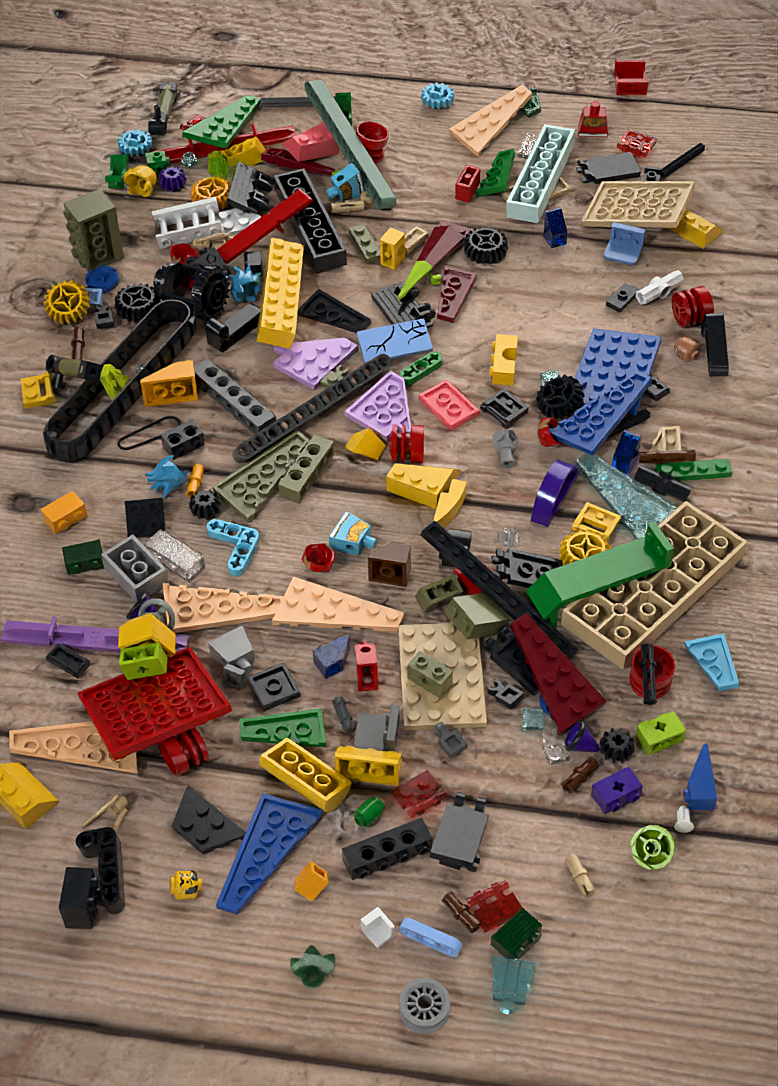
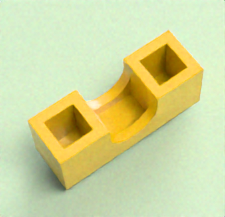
(504, 366)

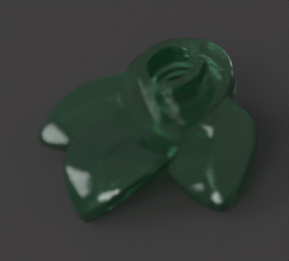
(313, 964)

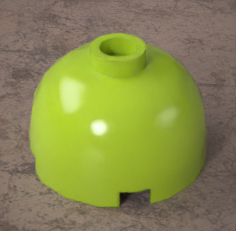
(653, 847)

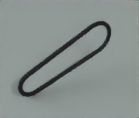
(147, 426)

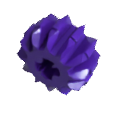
(172, 179)

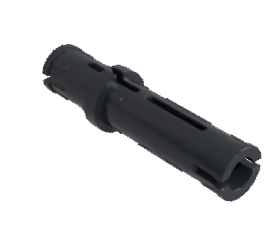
(648, 653)

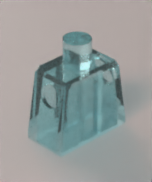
(511, 982)

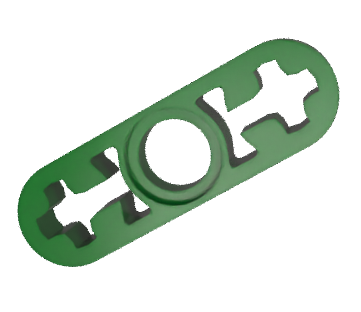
(411, 378)

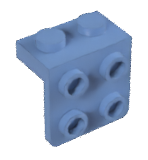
(625, 244)

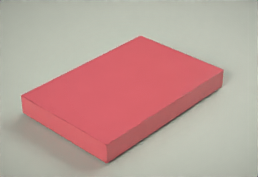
(449, 405)

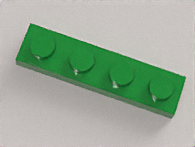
(697, 470)

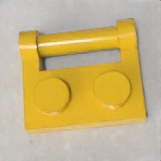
(31, 390)
(597, 517)

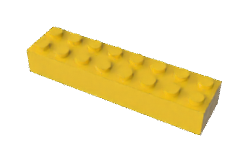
(280, 293)

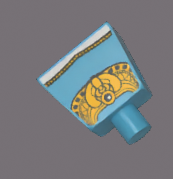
(346, 184)
(351, 535)

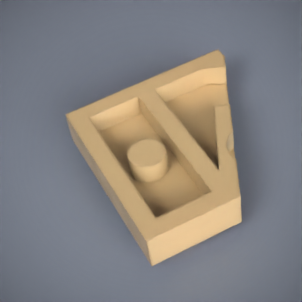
(667, 439)

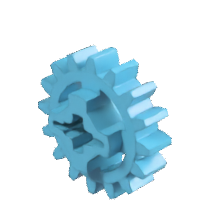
(437, 95)
(135, 142)

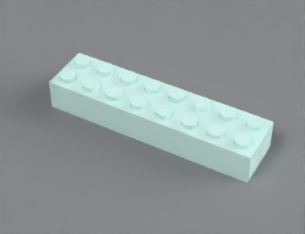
(540, 173)

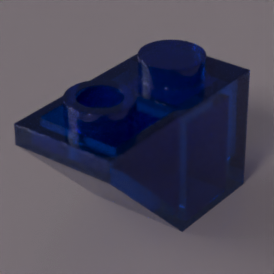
(555, 228)
(627, 452)
(332, 657)

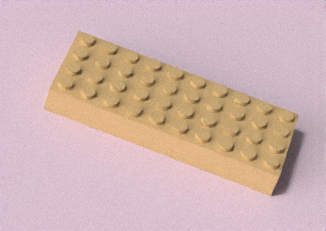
(642, 609)

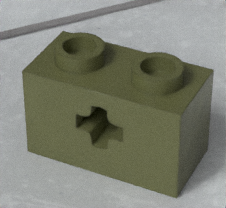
(438, 593)
(430, 674)

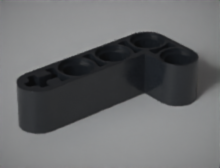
(226, 334)
(716, 346)
(107, 871)

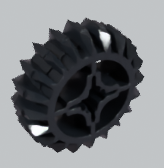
(485, 245)
(135, 301)
(560, 397)

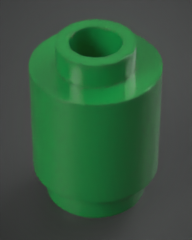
(369, 812)

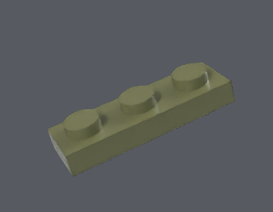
(365, 243)

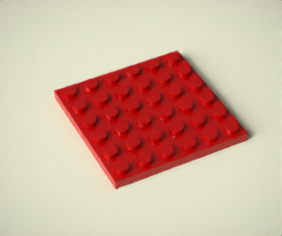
(153, 707)

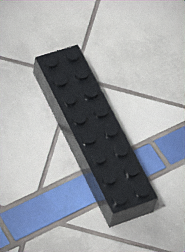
(312, 223)

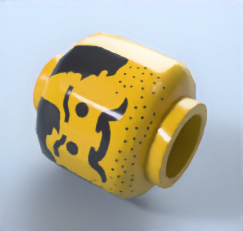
(185, 885)

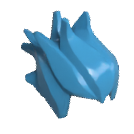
(245, 285)
(166, 476)

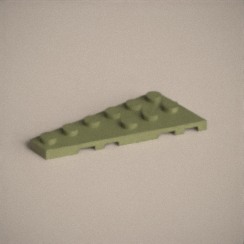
(254, 482)

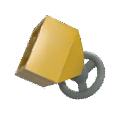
(149, 628)

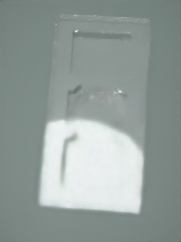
(527, 146)

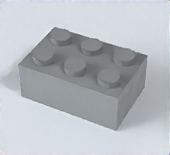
(134, 568)

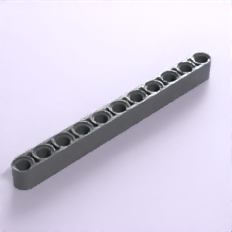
(307, 412)

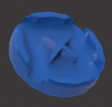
(102, 278)

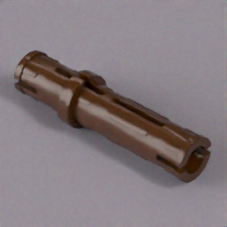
(78, 343)
(667, 456)

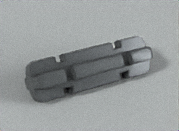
(343, 714)

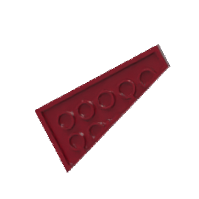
(557, 679)

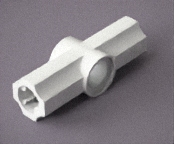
(659, 287)

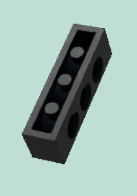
(393, 839)

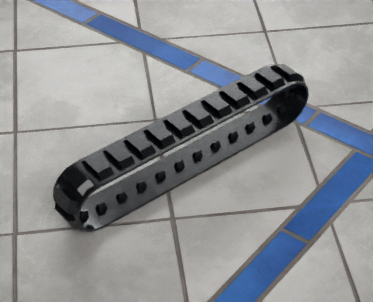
(82, 446)

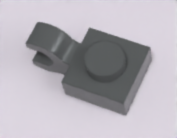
(449, 741)

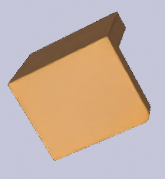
(311, 881)

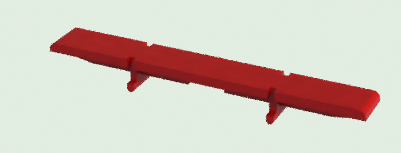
(201, 149)
(261, 228)

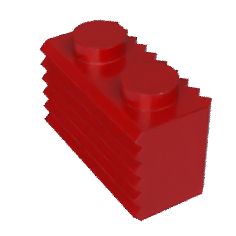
(467, 183)

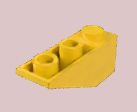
(246, 153)

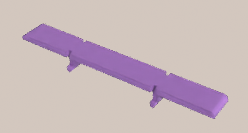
(69, 636)

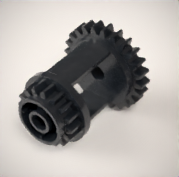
(208, 290)

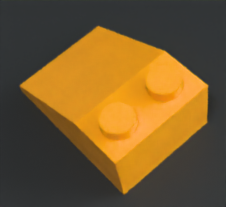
(170, 385)

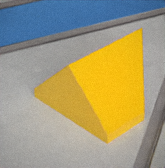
(366, 444)

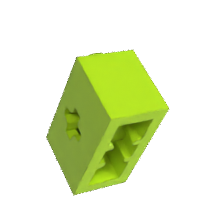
(143, 661)
(660, 733)

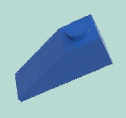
(701, 787)

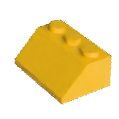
(696, 229)
(369, 765)
(23, 794)

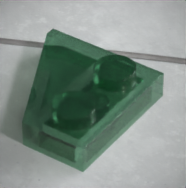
(533, 106)

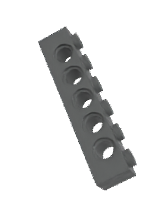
(233, 397)

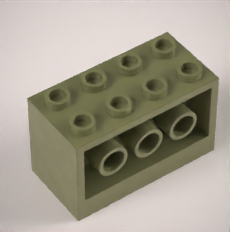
(93, 230)

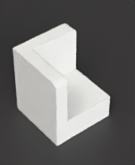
(377, 927)

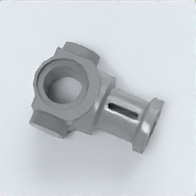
(505, 445)

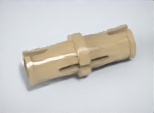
(347, 206)
(580, 876)

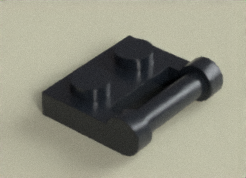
(508, 404)

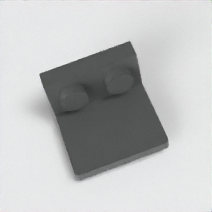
(378, 730)

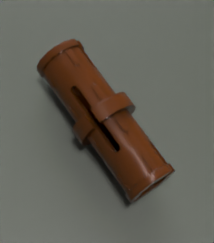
(580, 774)
(461, 912)

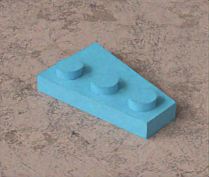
(715, 660)

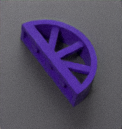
(553, 491)

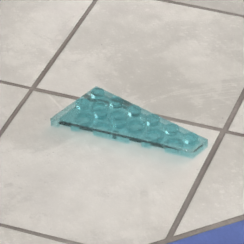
(624, 495)

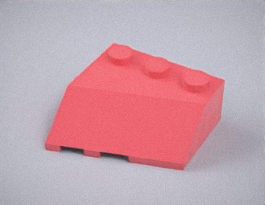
(312, 144)

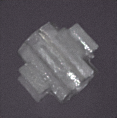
(508, 537)

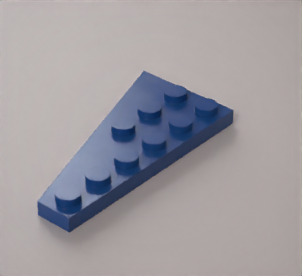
(599, 417)
(268, 840)

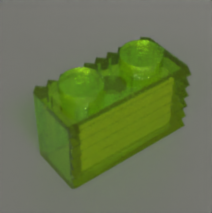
(217, 164)

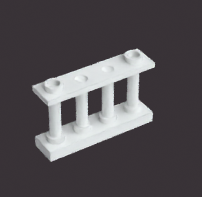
(187, 212)

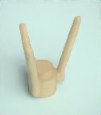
(199, 243)
(114, 806)

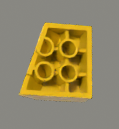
(420, 482)

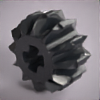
(205, 504)
(617, 745)

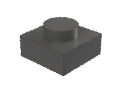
(233, 676)

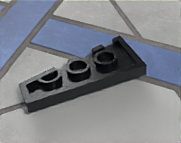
(333, 312)

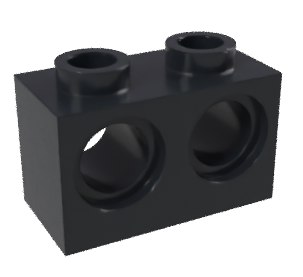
(182, 439)

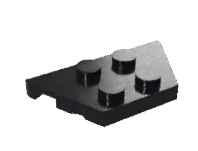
(204, 824)

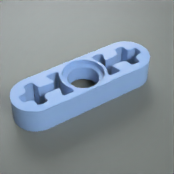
(430, 937)

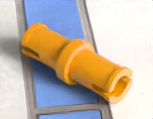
(195, 480)

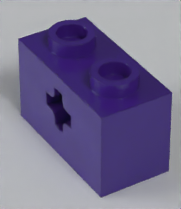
(617, 790)

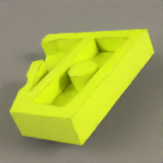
(113, 380)

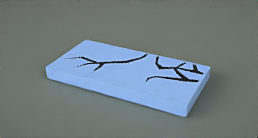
(395, 340)

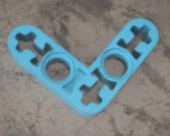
(240, 540)

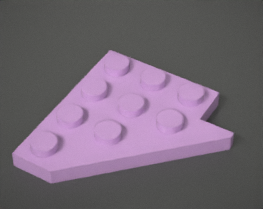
(313, 360)
(382, 407)

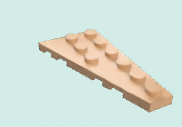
(488, 122)
(216, 607)
(328, 608)
(69, 743)

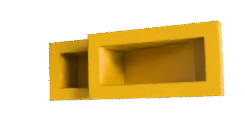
(450, 503)

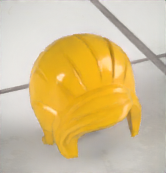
(140, 180)

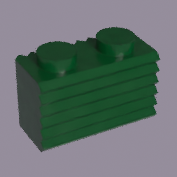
(83, 557)
(516, 935)

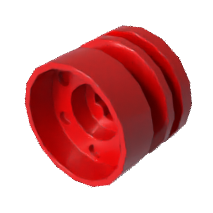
(374, 138)
(691, 305)
(407, 444)
(663, 672)
(183, 748)

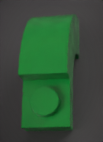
(344, 102)
(118, 166)

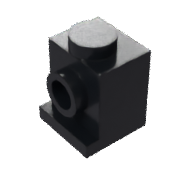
(651, 174)
(254, 260)

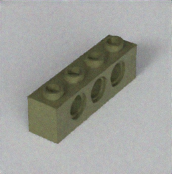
(306, 469)

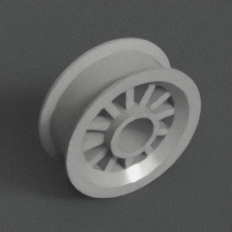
(410, 1006)

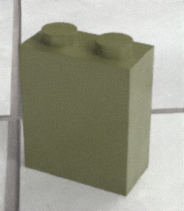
(476, 615)

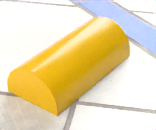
(306, 774)

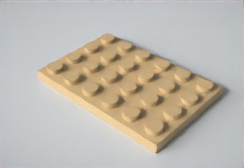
(639, 203)
(464, 701)

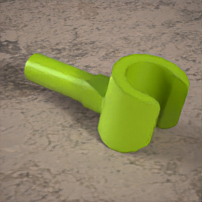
(435, 279)

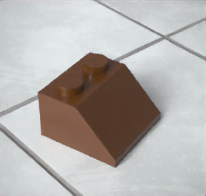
(390, 564)

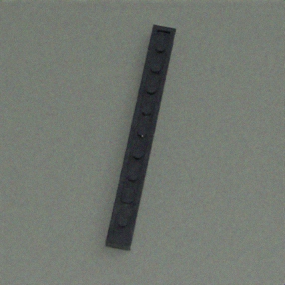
(491, 584)

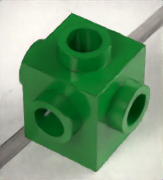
(157, 161)

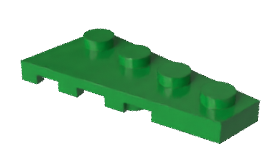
(498, 175)
(301, 727)

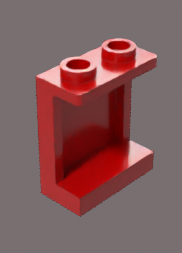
(630, 77)

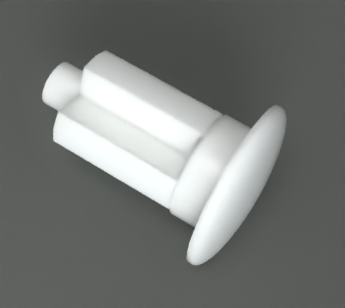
(683, 820)

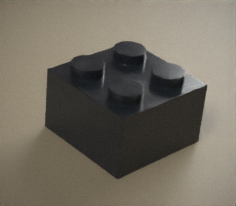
(79, 898)

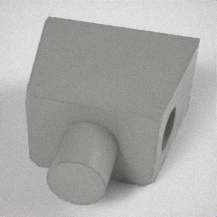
(233, 649)

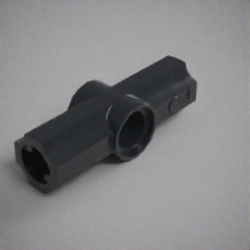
(662, 483)

